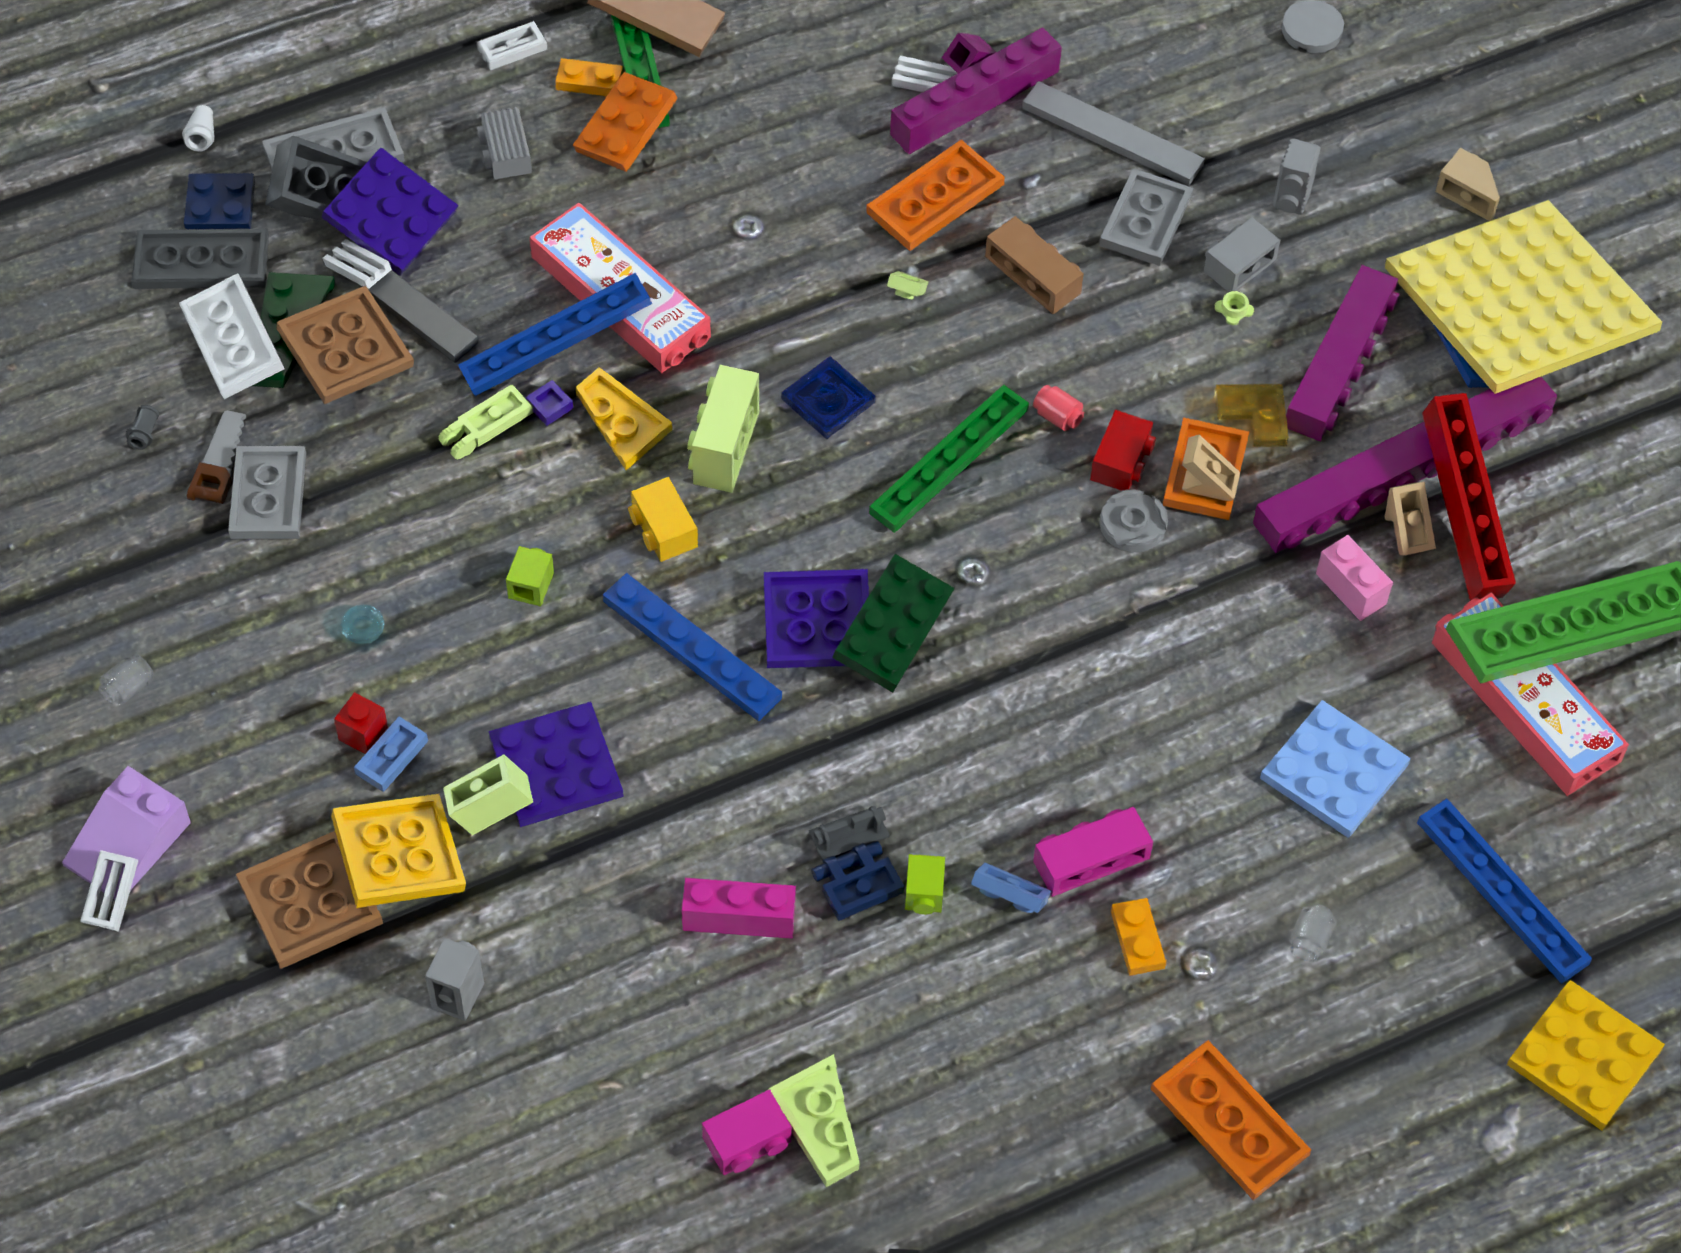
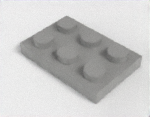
(1146, 217)
(267, 492)

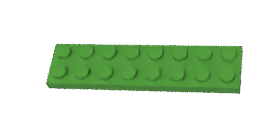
(1570, 623)

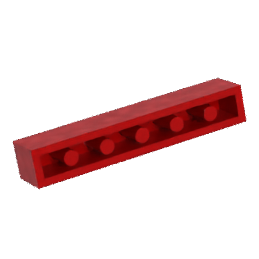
(1468, 496)

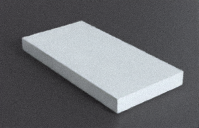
(231, 336)

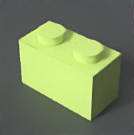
(488, 795)

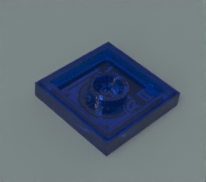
(828, 397)

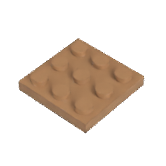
(345, 344)
(305, 900)

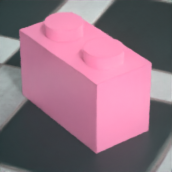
(1354, 577)

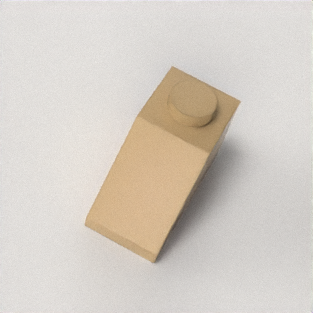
(1470, 184)

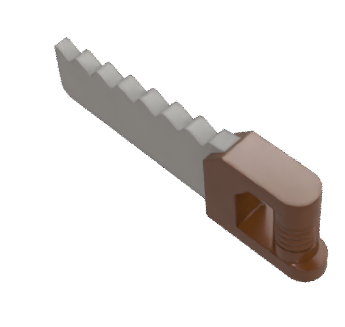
(218, 460)

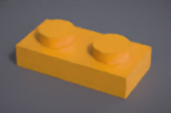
(587, 77)
(1138, 936)

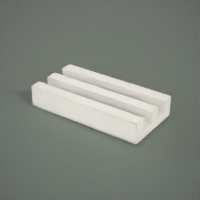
(514, 48)
(920, 69)
(361, 260)
(122, 895)

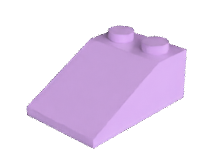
(129, 820)

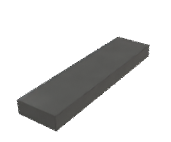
(423, 316)

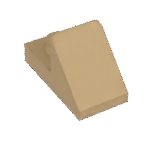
(1208, 471)
(1411, 518)

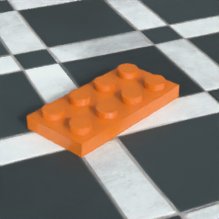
(935, 195)
(1230, 1119)

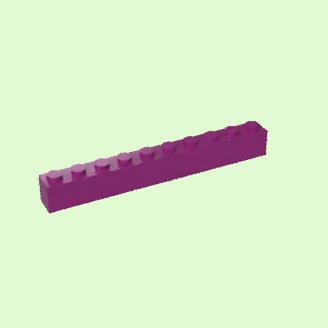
(1396, 462)

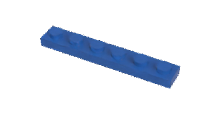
(555, 334)
(692, 647)
(1504, 891)

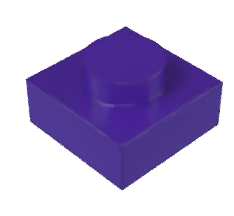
(550, 402)

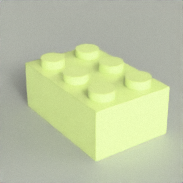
(724, 428)

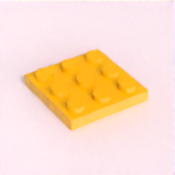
(398, 850)
(1585, 1054)

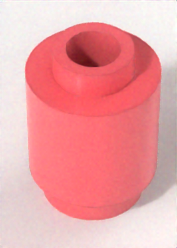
(1059, 407)

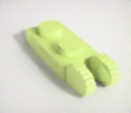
(486, 421)

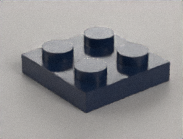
(219, 201)

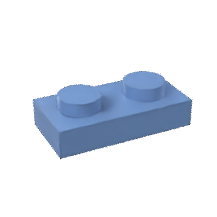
(391, 754)
(999, 883)

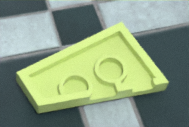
(819, 1119)

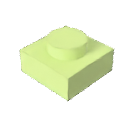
(907, 285)

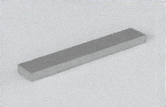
(1113, 133)

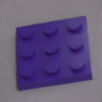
(390, 210)
(810, 614)
(563, 762)

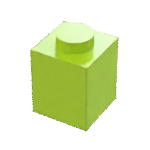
(530, 575)
(925, 884)

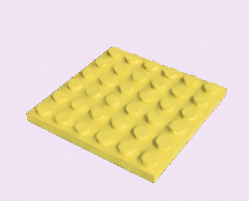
(1522, 296)

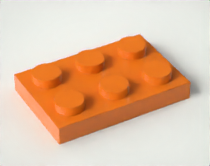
(625, 121)
(1228, 442)

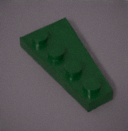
(286, 296)

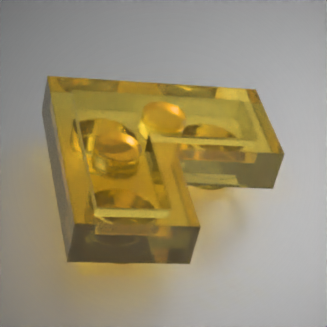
(1257, 402)

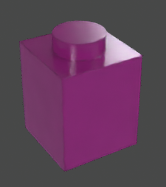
(966, 51)

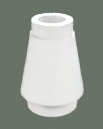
(199, 129)

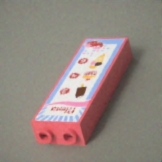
(591, 257)
(1542, 712)

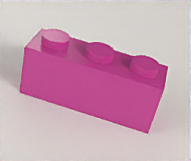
(1092, 850)
(738, 908)

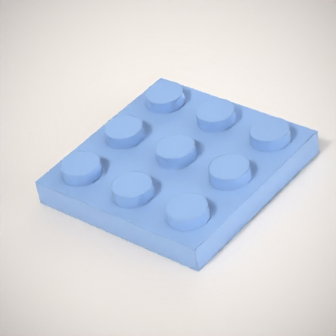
(1335, 768)

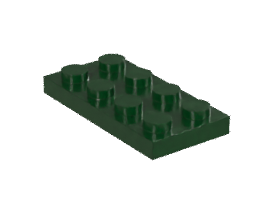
(893, 623)

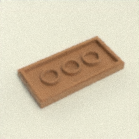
(679, 22)

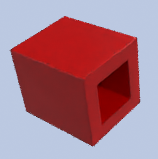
(360, 723)

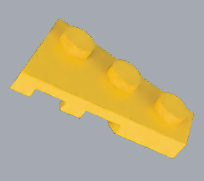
(622, 417)

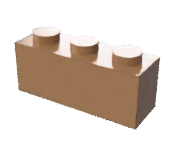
(1034, 264)

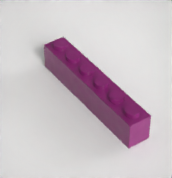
(975, 90)
(1341, 353)

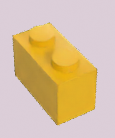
(663, 519)

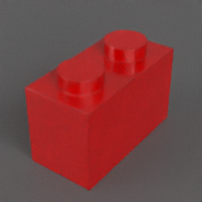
(1122, 451)

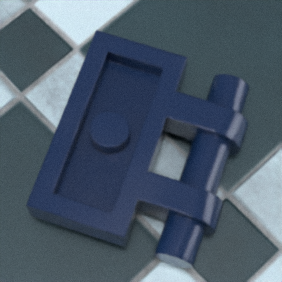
(861, 888)

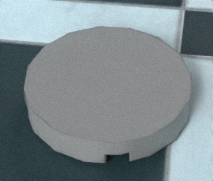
(1312, 26)
(1133, 521)

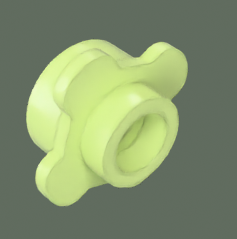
(1237, 301)

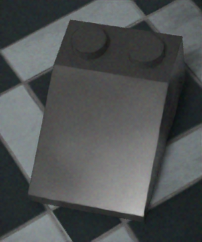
(308, 177)

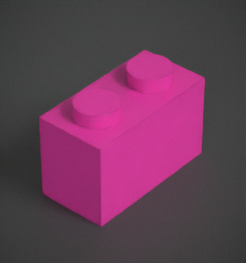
(747, 1133)

